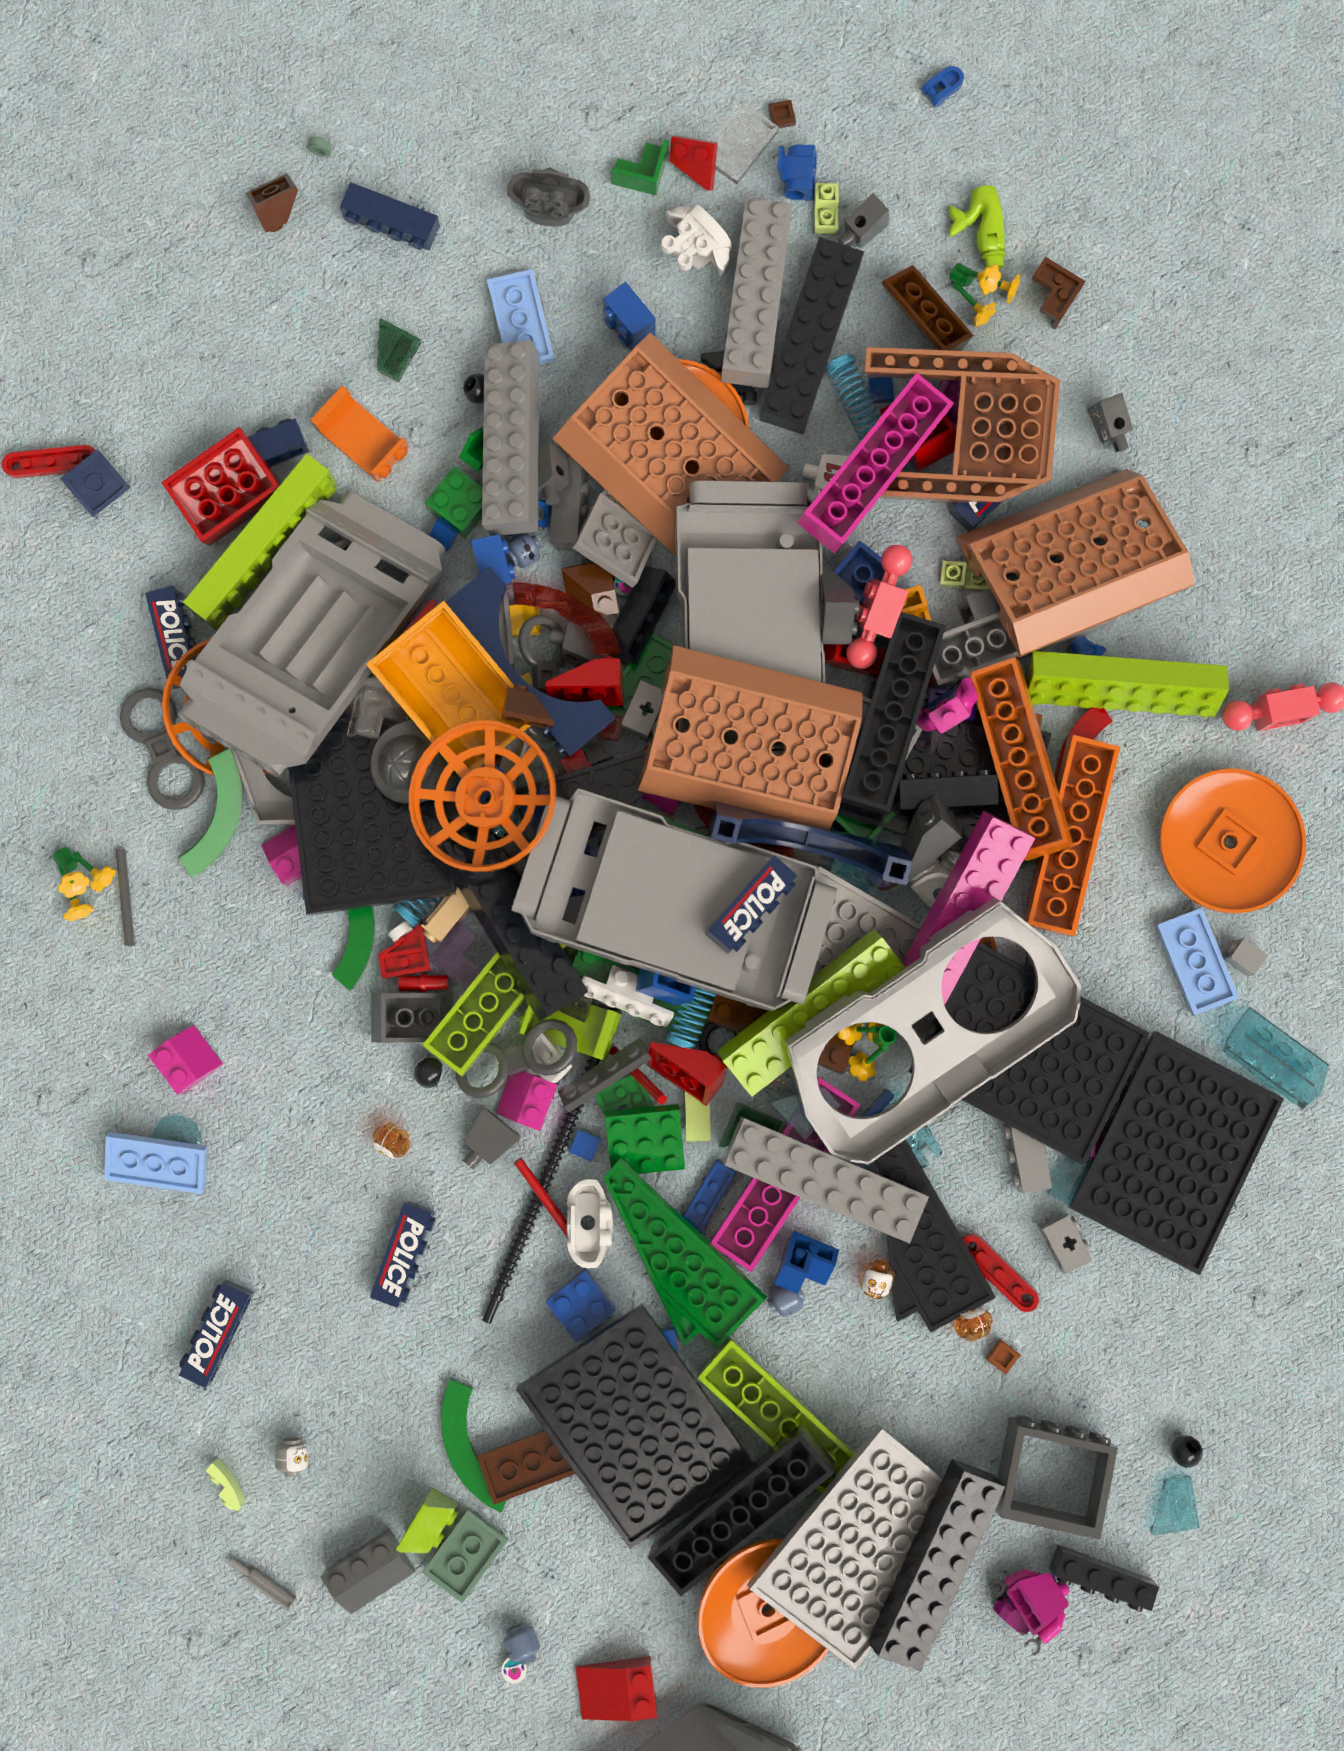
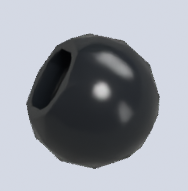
(474, 388)
(428, 1072)
(1186, 1451)

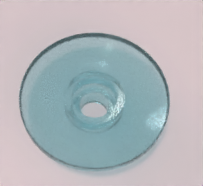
(178, 1126)

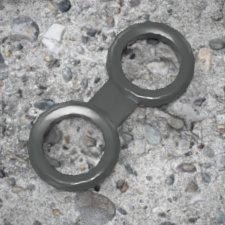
(541, 670)
(161, 751)
(521, 1058)

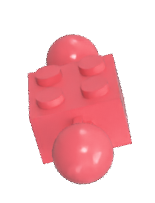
(880, 607)
(1284, 708)

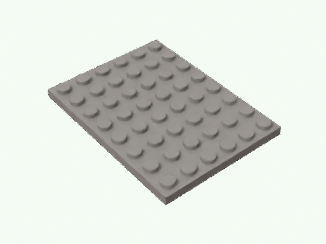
(850, 1547)

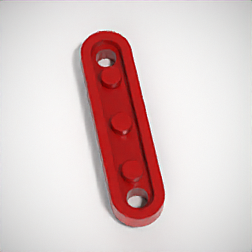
(45, 461)
(1002, 1274)

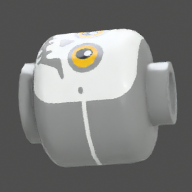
(291, 1456)

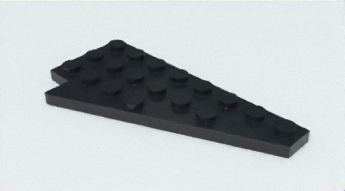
(611, 779)
(936, 1268)

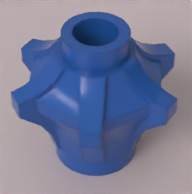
(1086, 647)

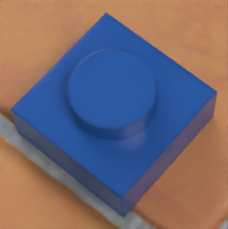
(881, 389)

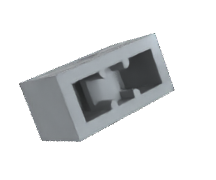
(634, 719)
(1054, 1234)

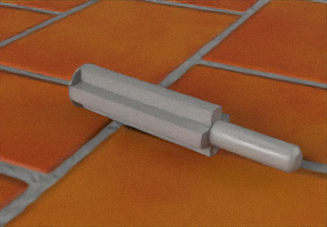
(265, 1584)

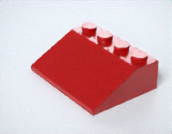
(222, 487)

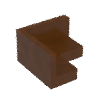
(1063, 287)

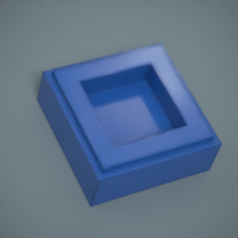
(444, 533)
(584, 1145)

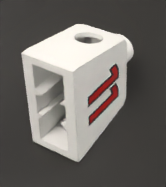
(824, 472)

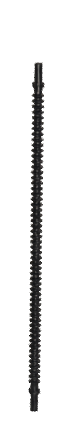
(498, 1293)

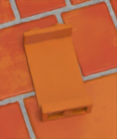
(359, 435)

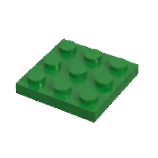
(646, 1138)

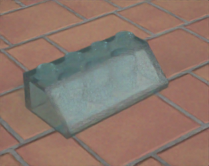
(1276, 1058)

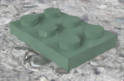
(465, 1555)

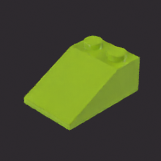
(428, 1523)

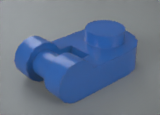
(950, 81)

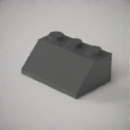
(367, 1572)

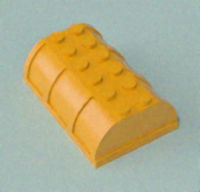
(445, 681)

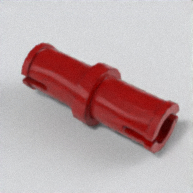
(423, 982)

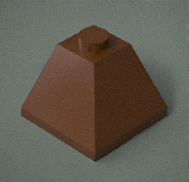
(273, 202)
(591, 586)
(525, 708)

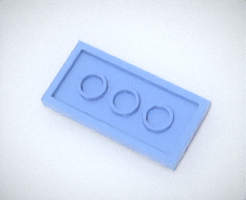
(520, 311)
(1197, 961)
(155, 1162)

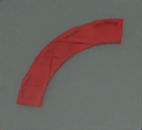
(1088, 727)

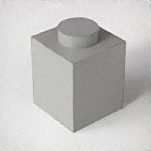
(1244, 956)

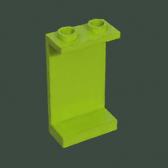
(593, 1035)

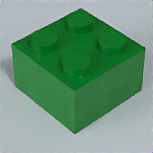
(457, 502)

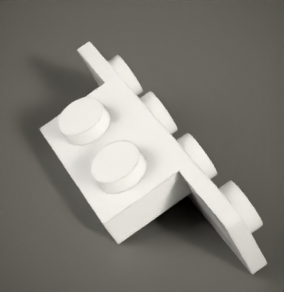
(622, 994)

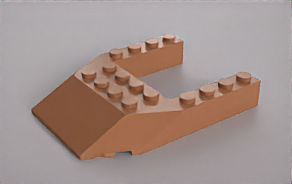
(1001, 425)

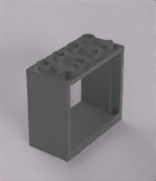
(1087, 1526)

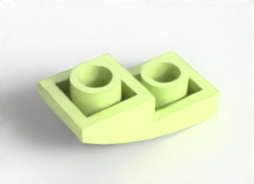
(826, 208)
(961, 576)
(696, 1120)
(232, 1494)

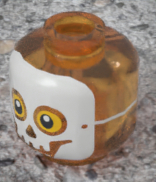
(391, 1140)
(877, 1279)
(973, 1324)

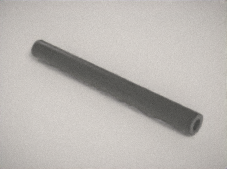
(125, 897)

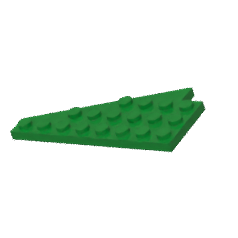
(690, 1274)

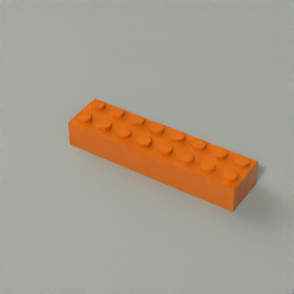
(1021, 756)
(1064, 875)

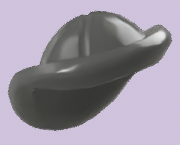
(395, 760)

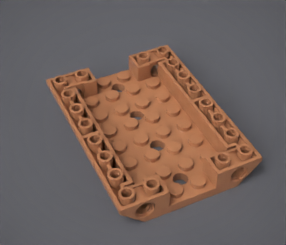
(650, 473)
(1092, 580)
(762, 710)

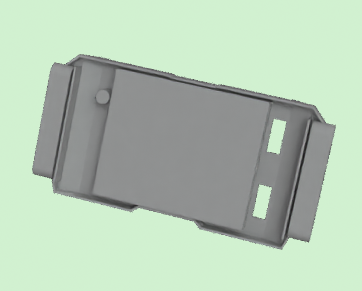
(750, 578)
(303, 639)
(659, 895)

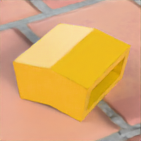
(521, 613)

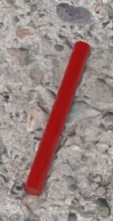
(644, 1082)
(542, 1194)

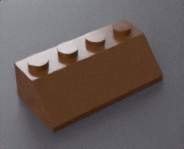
(927, 310)

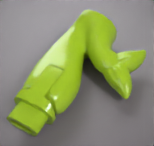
(990, 234)

